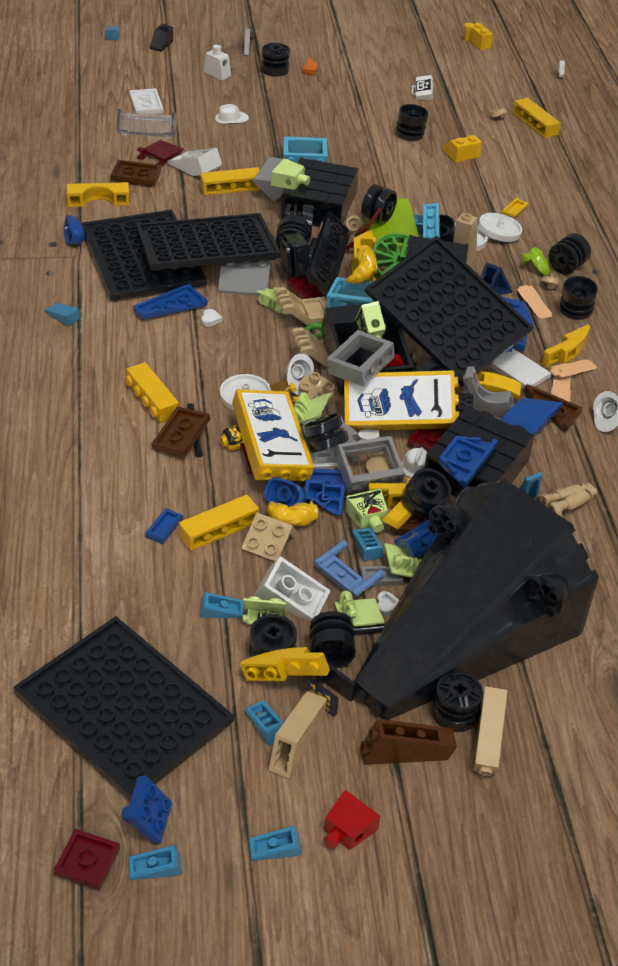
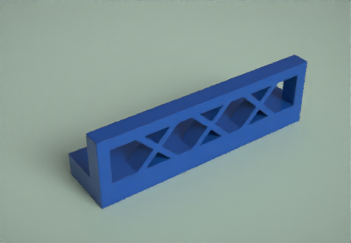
(417, 540)

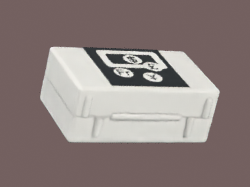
(423, 88)

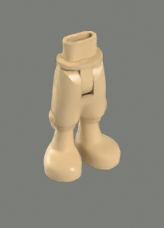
(567, 497)

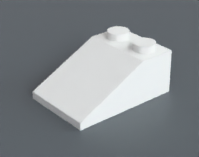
(197, 161)
(301, 592)

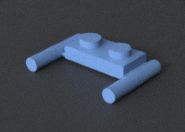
(342, 574)

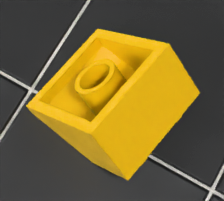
(463, 148)

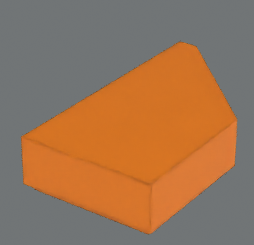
(310, 67)

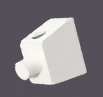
(217, 63)

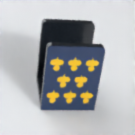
(336, 681)

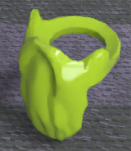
(538, 260)

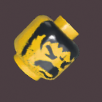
(231, 438)

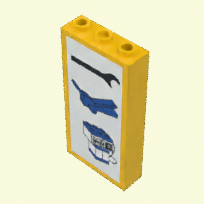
(402, 401)
(272, 435)

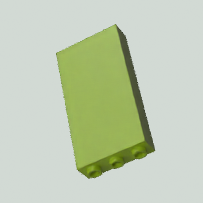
(400, 222)

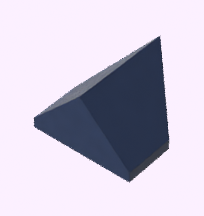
(496, 279)

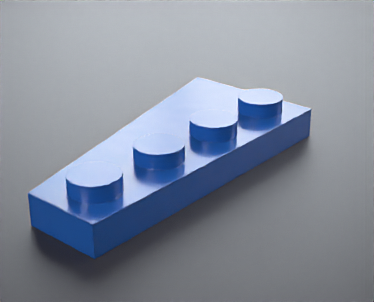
(171, 302)

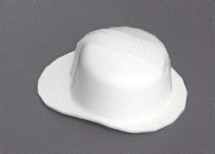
(230, 114)
(298, 368)
(606, 411)
(414, 461)

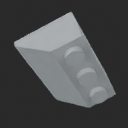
(263, 179)
(244, 277)

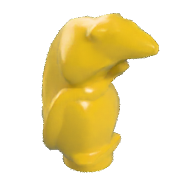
(366, 265)
(297, 515)

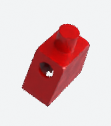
(349, 822)

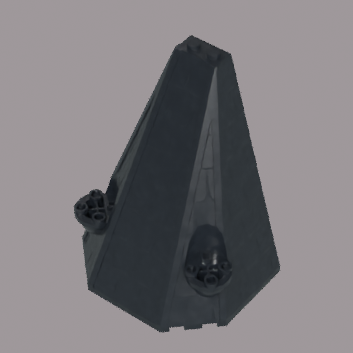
(484, 597)

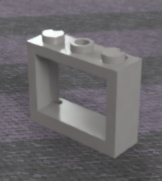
(361, 375)
(364, 447)

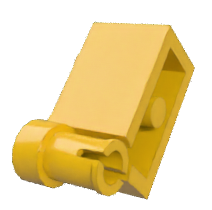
(478, 35)

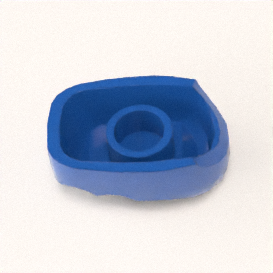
(73, 231)
(284, 492)

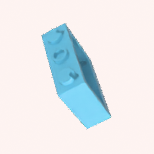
(305, 148)
(347, 293)

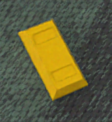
(514, 208)
(397, 516)

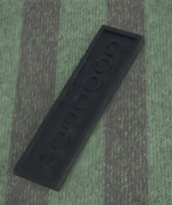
(328, 253)

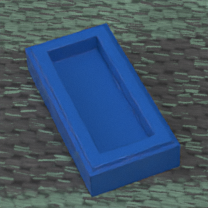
(164, 526)

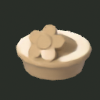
(497, 112)
(354, 223)
(551, 281)

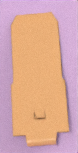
(534, 301)
(572, 368)
(561, 387)

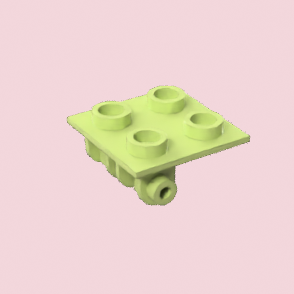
(269, 299)
(309, 409)
(400, 561)
(255, 606)
(361, 611)

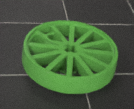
(393, 257)

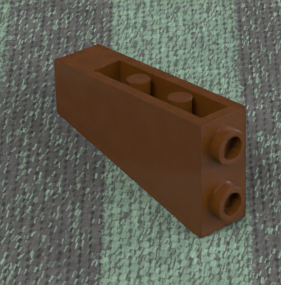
(406, 742)

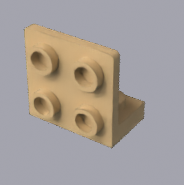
(268, 537)

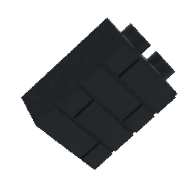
(329, 189)
(340, 324)
(503, 463)

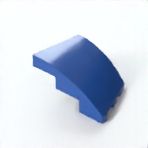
(532, 414)
(327, 490)

